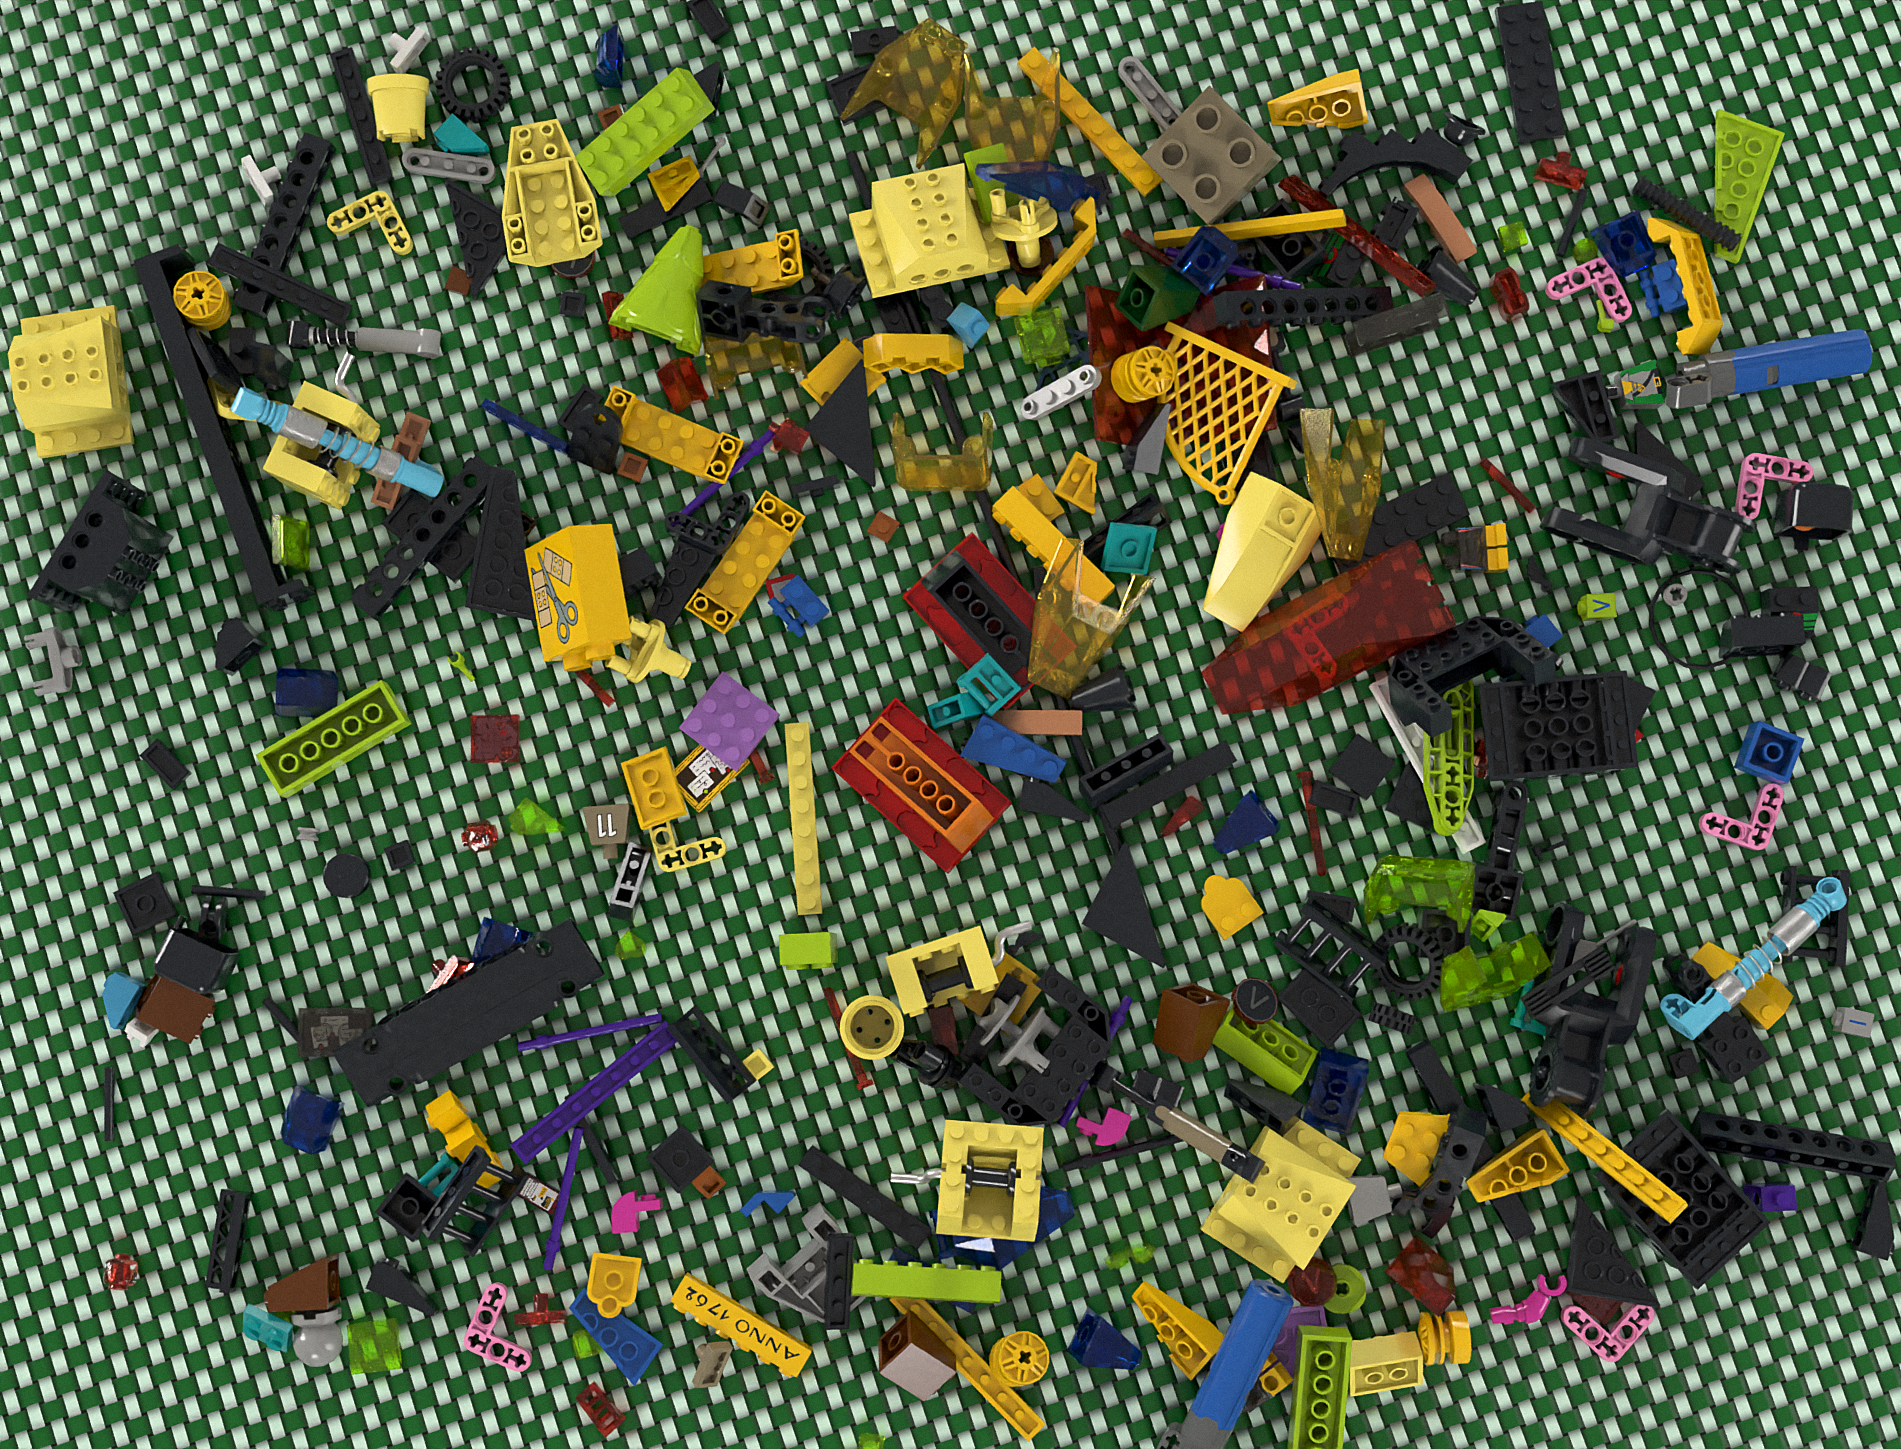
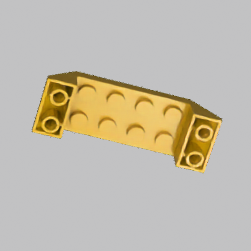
(758, 266)
(1697, 285)
(1014, 302)
(674, 438)
(747, 563)

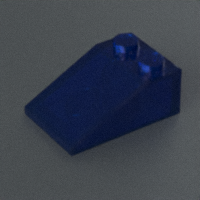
(1335, 1090)

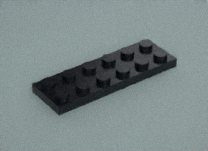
(1530, 72)
(1410, 517)

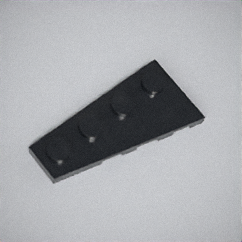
(681, 580)

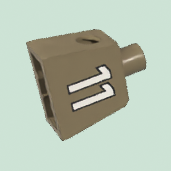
(608, 827)

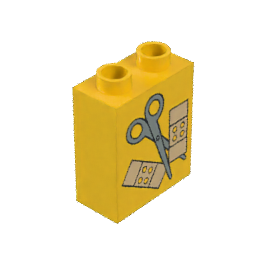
(578, 595)

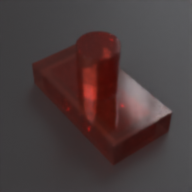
(1560, 172)
(611, 301)
(446, 972)
(540, 1313)

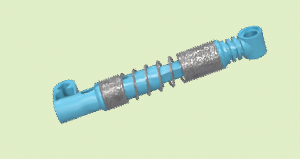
(312, 431)
(1732, 985)

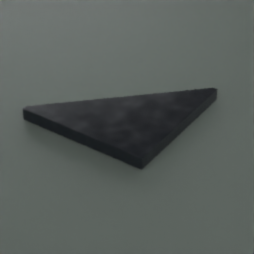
(479, 235)
(844, 425)
(1650, 447)
(1123, 912)
(1598, 1265)

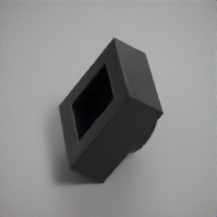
(572, 304)
(400, 855)
(1683, 1063)

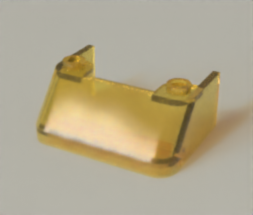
(731, 358)
(943, 472)

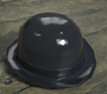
(1460, 131)

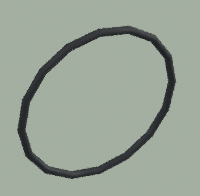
(1651, 615)

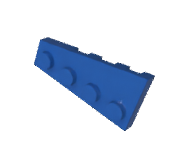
(1009, 750)
(619, 1337)

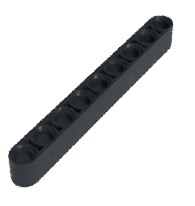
(1447, 1099)

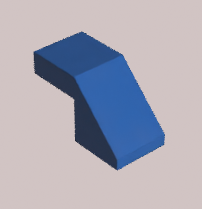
(775, 1199)

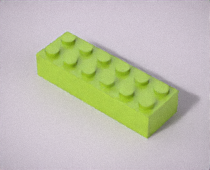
(644, 132)
(333, 739)
(808, 948)
(1319, 1388)

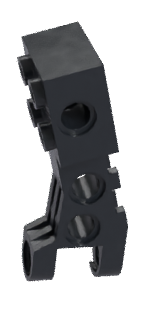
(732, 315)
(1496, 882)
(1728, 1042)
(1456, 1158)

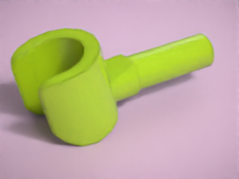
(1604, 324)
(460, 664)

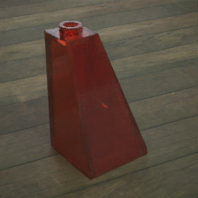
(1424, 1276)

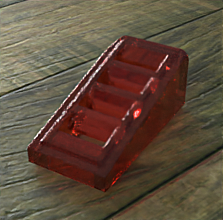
(1185, 812)
(593, 1414)

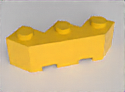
(913, 352)
(461, 1133)

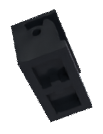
(1395, 223)

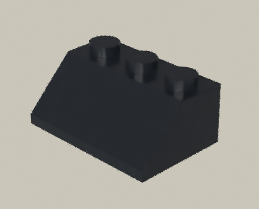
(1294, 252)
(1761, 635)

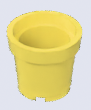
(399, 106)
(872, 1026)

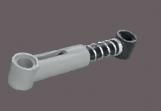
(420, 342)

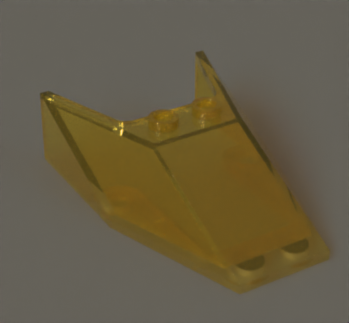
(919, 79)
(1021, 122)
(1347, 489)
(1071, 628)

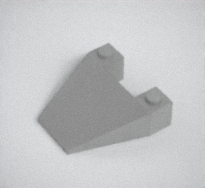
(803, 1277)

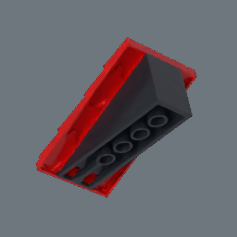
(978, 610)

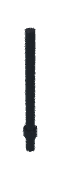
(1088, 1161)

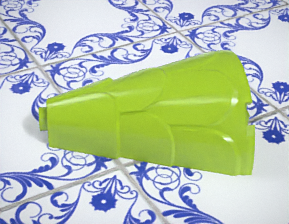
(665, 293)

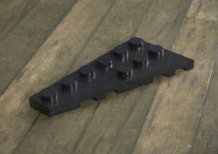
(499, 567)

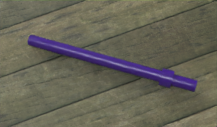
(1276, 281)
(755, 448)
(1117, 1019)
(544, 1041)
(553, 1243)

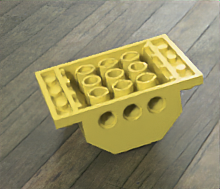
(924, 233)
(72, 381)
(1289, 1204)

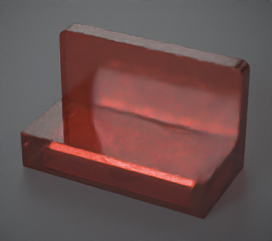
(682, 384)
(944, 1028)

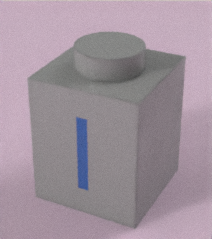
(1852, 1022)

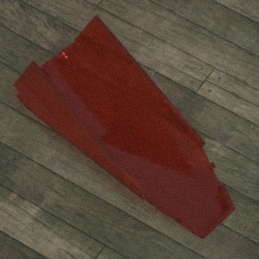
(1330, 634)

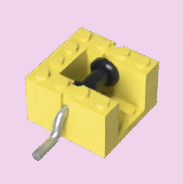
(316, 472)
(948, 968)
(1000, 1172)

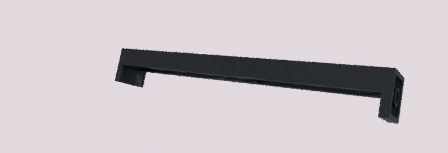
(215, 435)

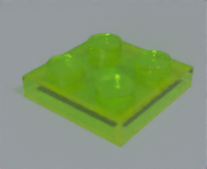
(290, 542)
(374, 1346)

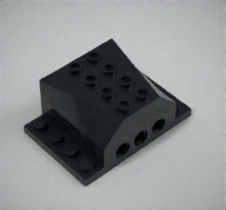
(103, 552)
(1558, 728)
(1718, 1213)

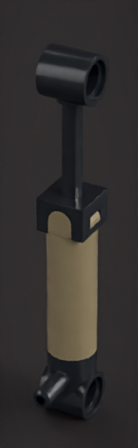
(1290, 405)
(1184, 1126)

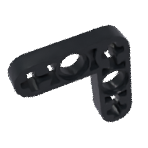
(711, 533)

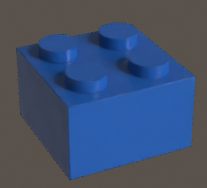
(1769, 753)

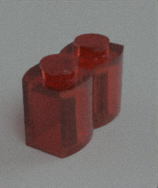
(1506, 290)

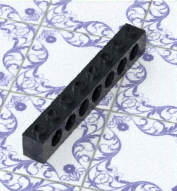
(296, 217)
(1229, 313)
(423, 551)
(1794, 1146)

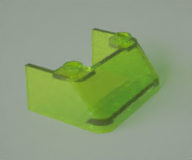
(1421, 883)
(1488, 978)

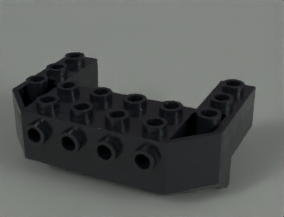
(1457, 657)
(1071, 1055)

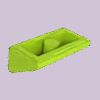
(1485, 923)

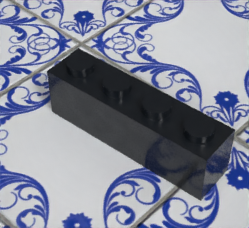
(1125, 770)

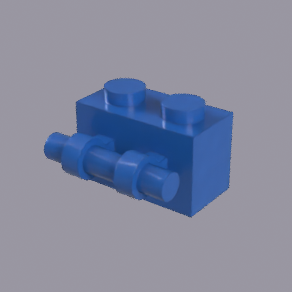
(1669, 288)
(803, 601)

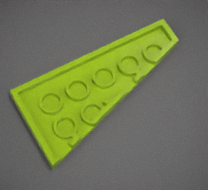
(1742, 169)

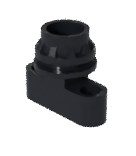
(934, 1064)

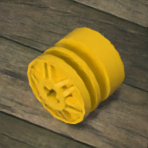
(208, 312)
(1142, 374)
(1445, 1337)
(1005, 1356)

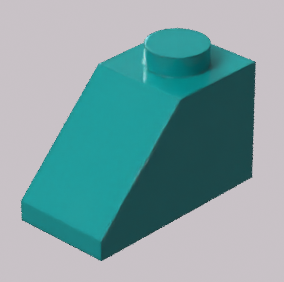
(459, 139)
(954, 710)

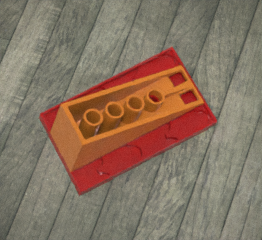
(921, 785)

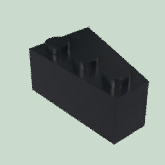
(1587, 406)

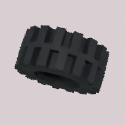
(1392, 1018)

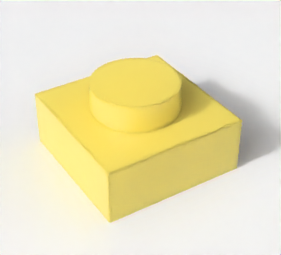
(758, 1064)

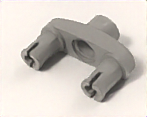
(61, 660)

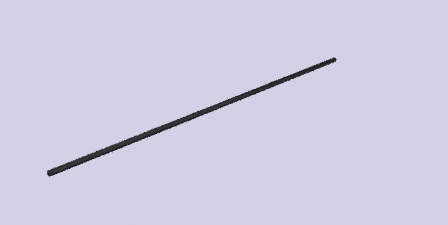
(982, 496)

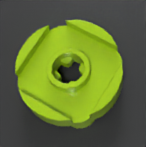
(1355, 1290)

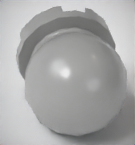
(318, 1336)

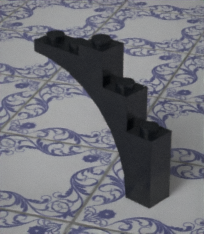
(1424, 152)

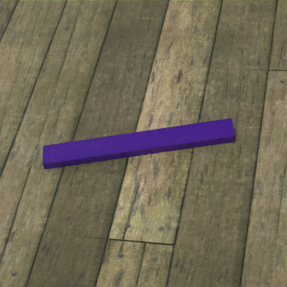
(593, 1093)

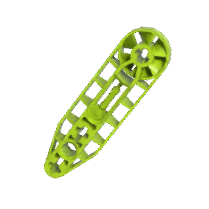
(1448, 759)

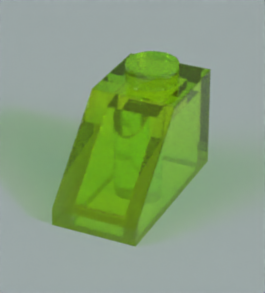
(533, 820)

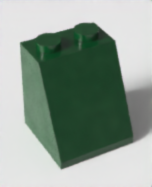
(1155, 296)

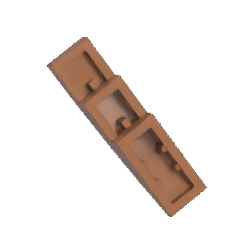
(1440, 218)
(409, 445)
(1041, 721)

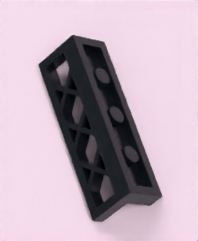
(1138, 514)
(708, 1057)
(234, 1240)

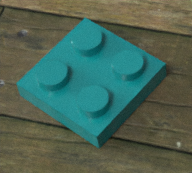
(1128, 548)
(267, 1328)

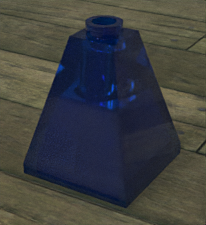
(1246, 825)
(1101, 1345)

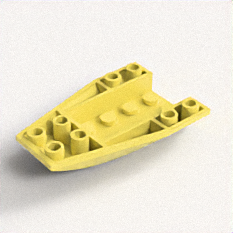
(546, 199)
(1259, 550)

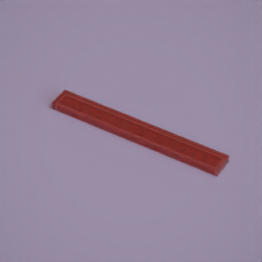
(1361, 238)

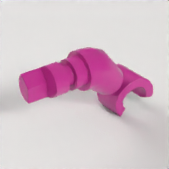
(1531, 1308)

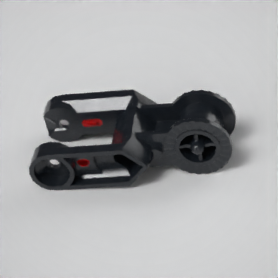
(1659, 518)
(1583, 1025)

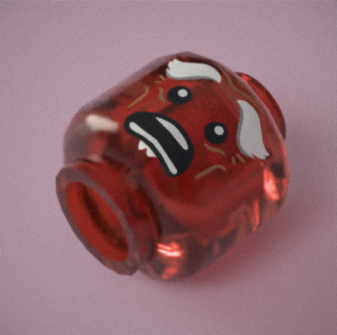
(480, 836)
(120, 1272)

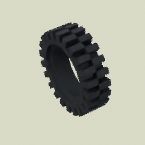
(456, 64)
(822, 263)
(1428, 944)

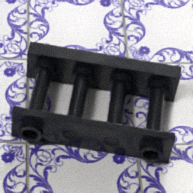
(1838, 921)
(1342, 930)
(457, 1190)

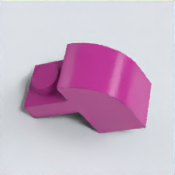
(1111, 1128)
(626, 1211)

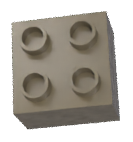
(1211, 157)

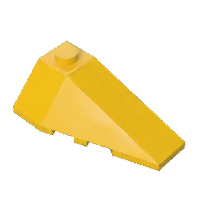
(1327, 102)
(1760, 1005)
(1519, 1167)
(1186, 1333)

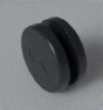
(347, 875)
(213, 920)

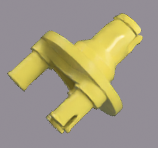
(1022, 224)
(648, 653)

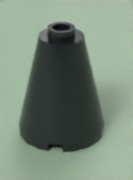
(1448, 277)
(1105, 692)

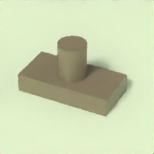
(712, 1363)

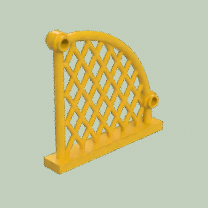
(1276, 382)

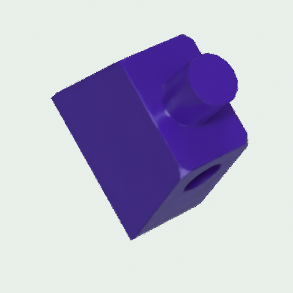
(1772, 1196)

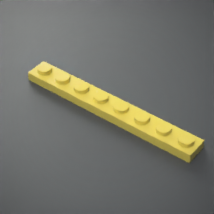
(803, 818)

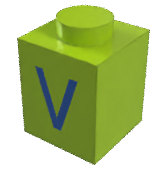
(1597, 607)

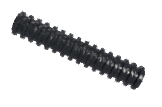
(1686, 213)

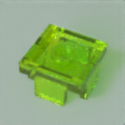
(1042, 336)

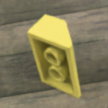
(1385, 1363)

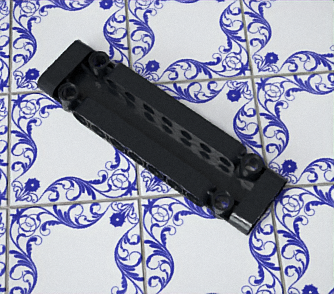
(468, 1013)

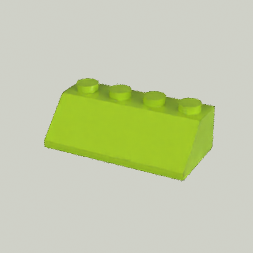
(1266, 1050)

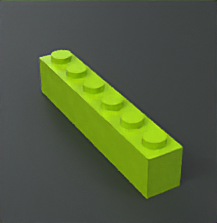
(926, 1282)

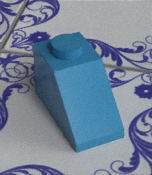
(968, 324)
(121, 997)

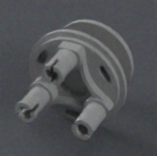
(1020, 1047)

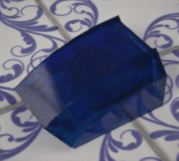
(610, 58)
(1625, 244)
(1206, 258)
(305, 692)
(496, 937)
(310, 1120)

